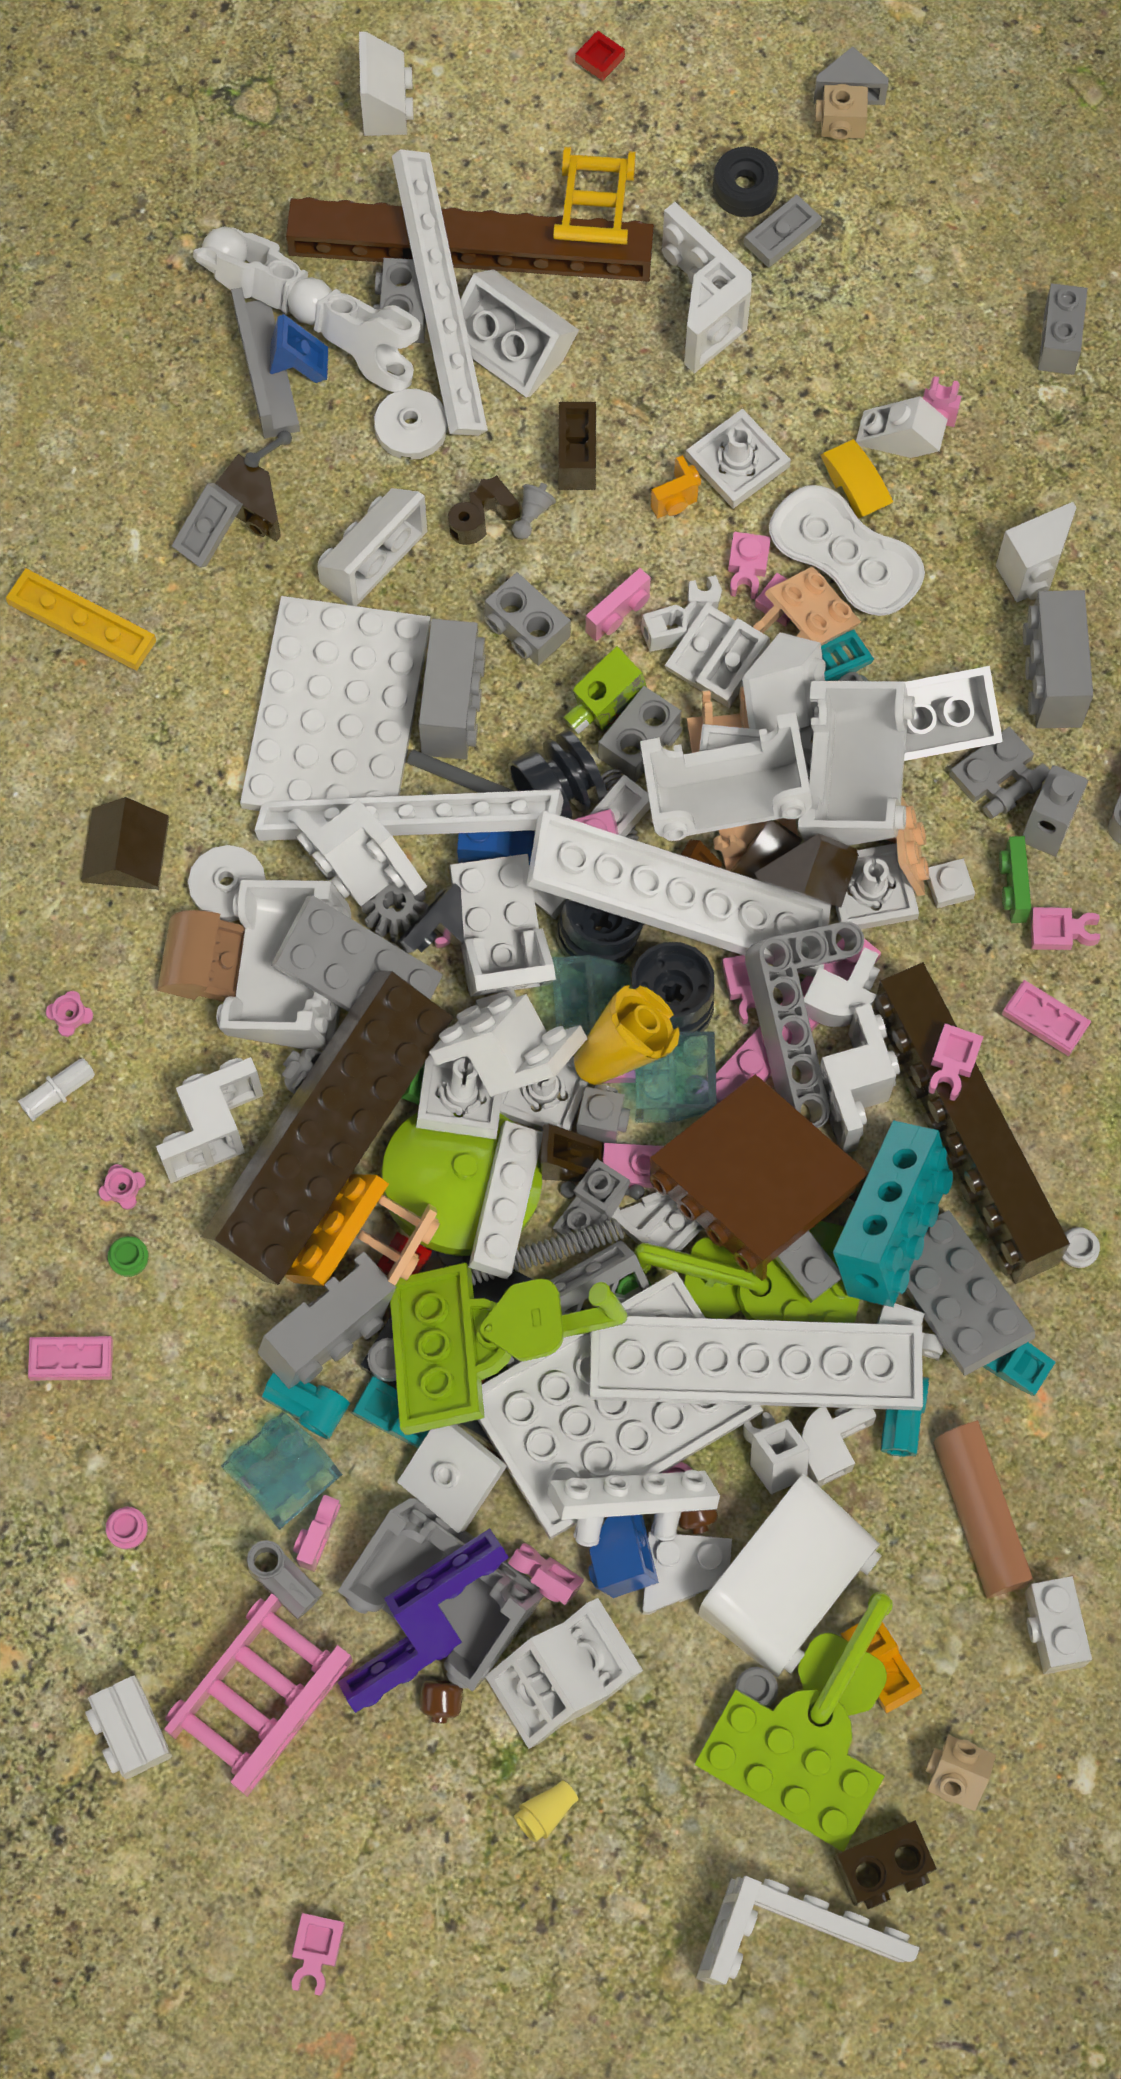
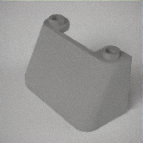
(483, 1615)

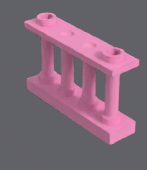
(273, 1733)

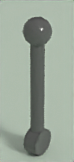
(253, 459)
(635, 1191)

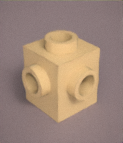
(842, 111)
(960, 1772)

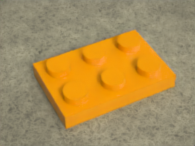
(337, 1230)

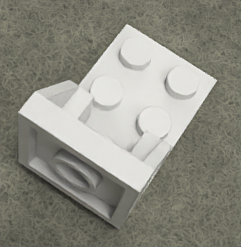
(718, 282)
(501, 927)

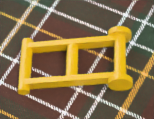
(570, 165)

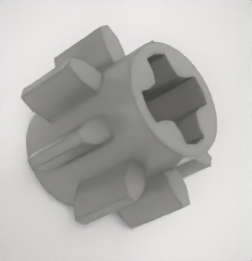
(298, 1067)

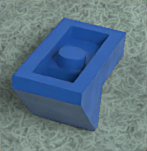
(297, 348)

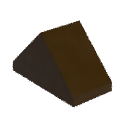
(567, 1154)

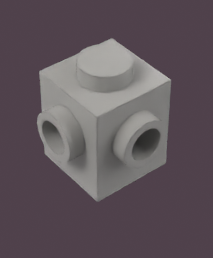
(602, 1114)

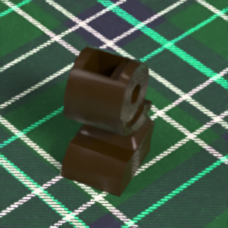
(468, 518)

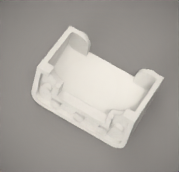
(857, 760)
(727, 783)
(267, 1001)
(789, 1576)

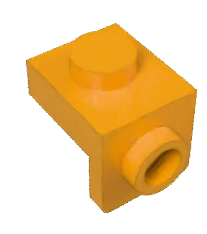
(676, 494)

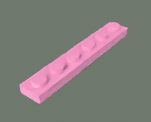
(752, 1055)

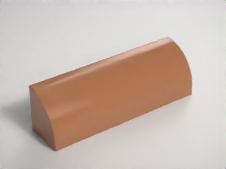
(982, 1510)

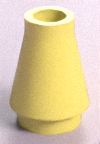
(544, 1812)

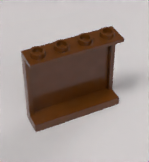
(755, 1174)

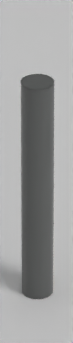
(454, 773)

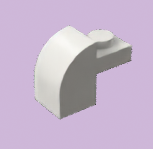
(834, 999)
(825, 1437)

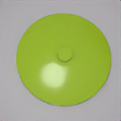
(450, 1175)

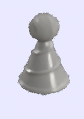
(534, 503)

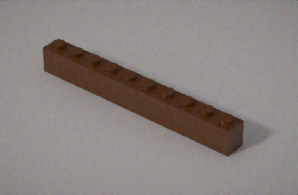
(474, 238)

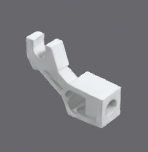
(655, 622)

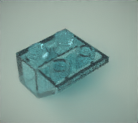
(585, 988)
(678, 1084)
(281, 1469)

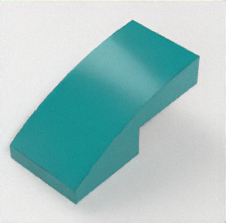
(1023, 1368)
(380, 1408)

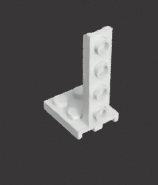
(739, 1918)

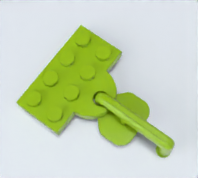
(725, 1288)
(445, 1331)
(790, 1760)

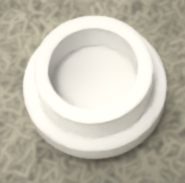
(1082, 1249)

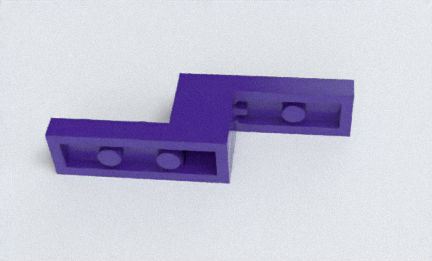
(423, 1621)

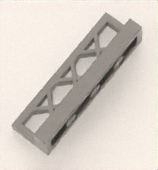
(271, 391)
(606, 1267)

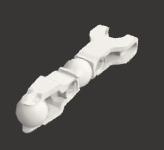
(359, 329)

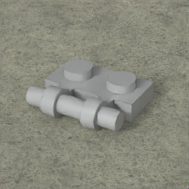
(991, 766)

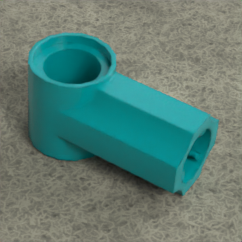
(315, 1407)
(902, 1429)

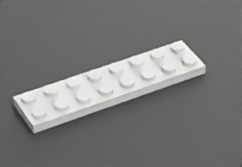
(666, 888)
(758, 1363)

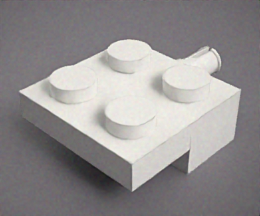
(717, 654)

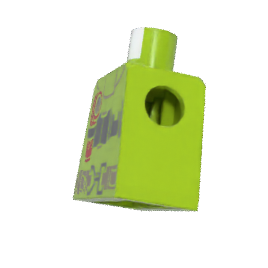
(605, 692)

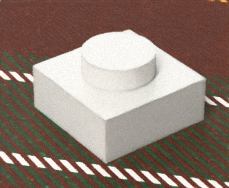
(950, 883)

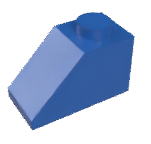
(494, 845)
(622, 1557)

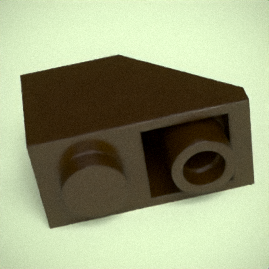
(254, 491)

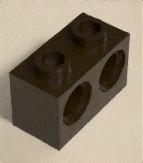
(577, 446)
(881, 1855)

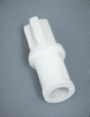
(56, 1089)

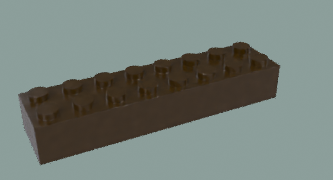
(327, 1127)
(972, 1131)

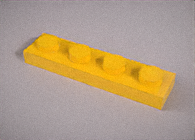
(81, 619)

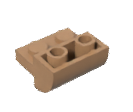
(201, 956)

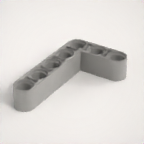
(793, 1011)

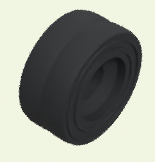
(745, 162)

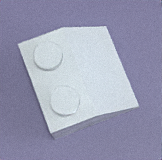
(384, 87)
(1033, 552)
(782, 681)

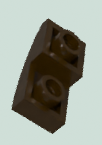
(767, 846)

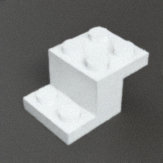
(357, 853)
(508, 1044)
(858, 1077)
(207, 1109)
(563, 1673)

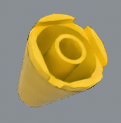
(627, 1036)

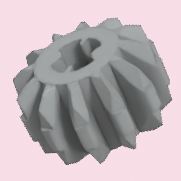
(386, 918)

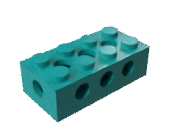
(893, 1214)

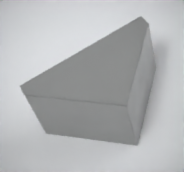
(854, 70)

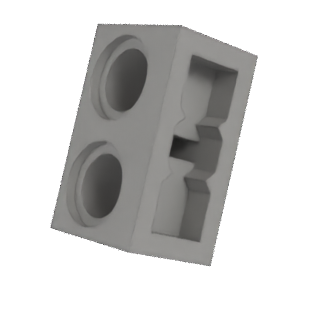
(405, 297)
(1062, 329)
(534, 614)
(631, 729)

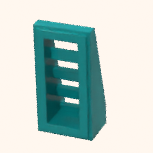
(861, 656)

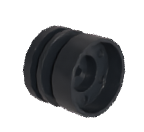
(566, 768)
(578, 935)
(679, 973)

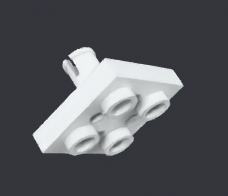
(739, 437)
(879, 869)
(459, 1093)
(518, 1102)

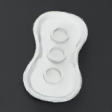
(869, 568)

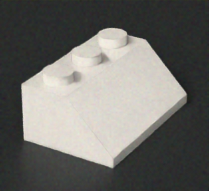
(513, 332)
(373, 545)
(952, 713)

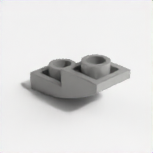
(596, 1200)

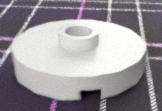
(413, 439)
(212, 868)

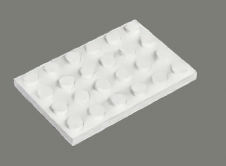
(335, 703)
(552, 1431)

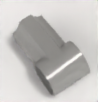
(286, 1581)

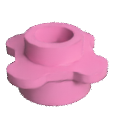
(63, 1004)
(119, 1175)

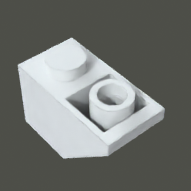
(903, 428)

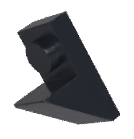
(442, 914)

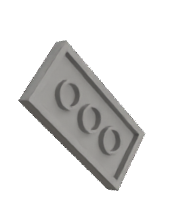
(342, 956)
(964, 1299)

